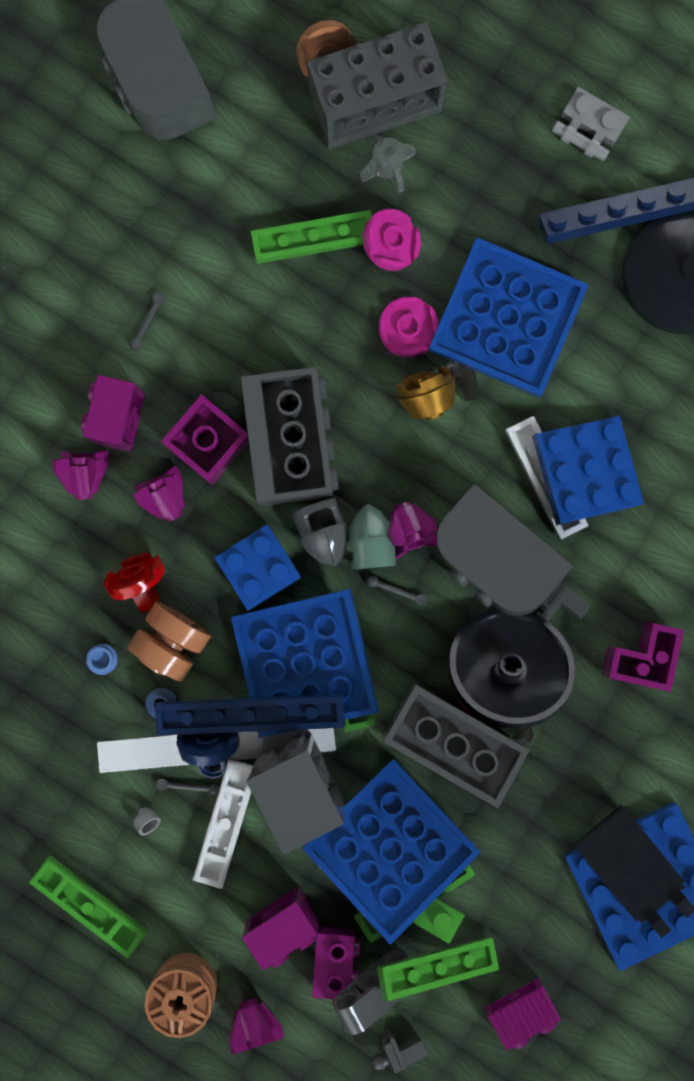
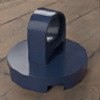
(208, 750)

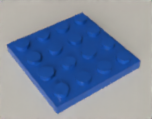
(508, 317)
(307, 651)
(392, 851)
(625, 938)

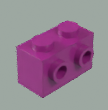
(334, 960)

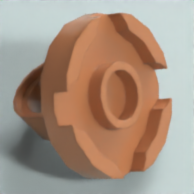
(321, 40)

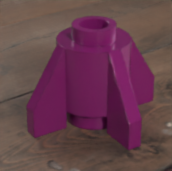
(81, 472)
(162, 495)
(411, 528)
(253, 1027)

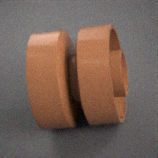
(163, 650)

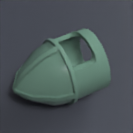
(371, 540)

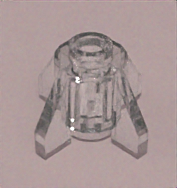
(388, 160)

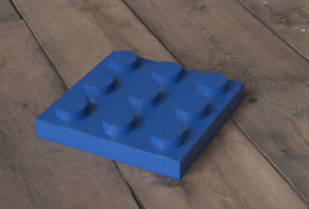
(587, 470)

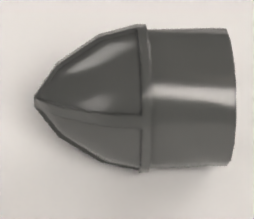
(322, 531)

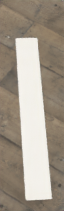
(163, 751)

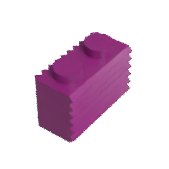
(523, 1015)

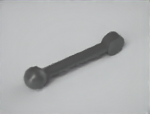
(159, 300)
(420, 599)
(162, 784)

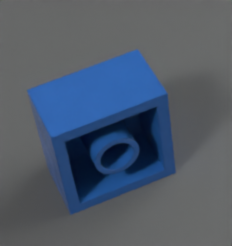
(258, 567)

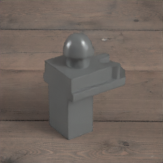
(567, 599)
(398, 1055)

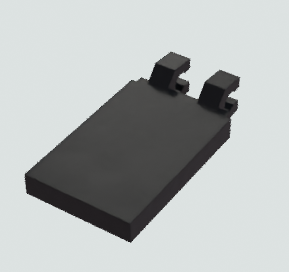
(633, 869)

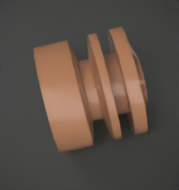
(186, 977)

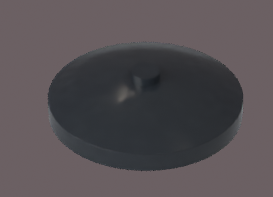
(661, 273)
(511, 669)

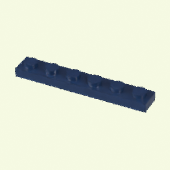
(617, 211)
(250, 714)

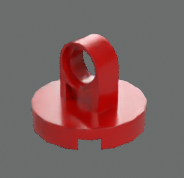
(136, 580)

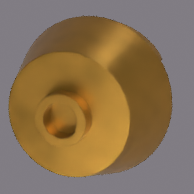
(427, 393)

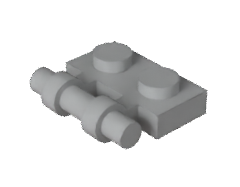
(595, 118)

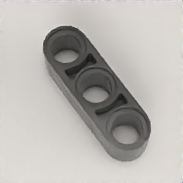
(362, 999)

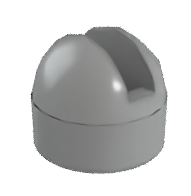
(146, 820)

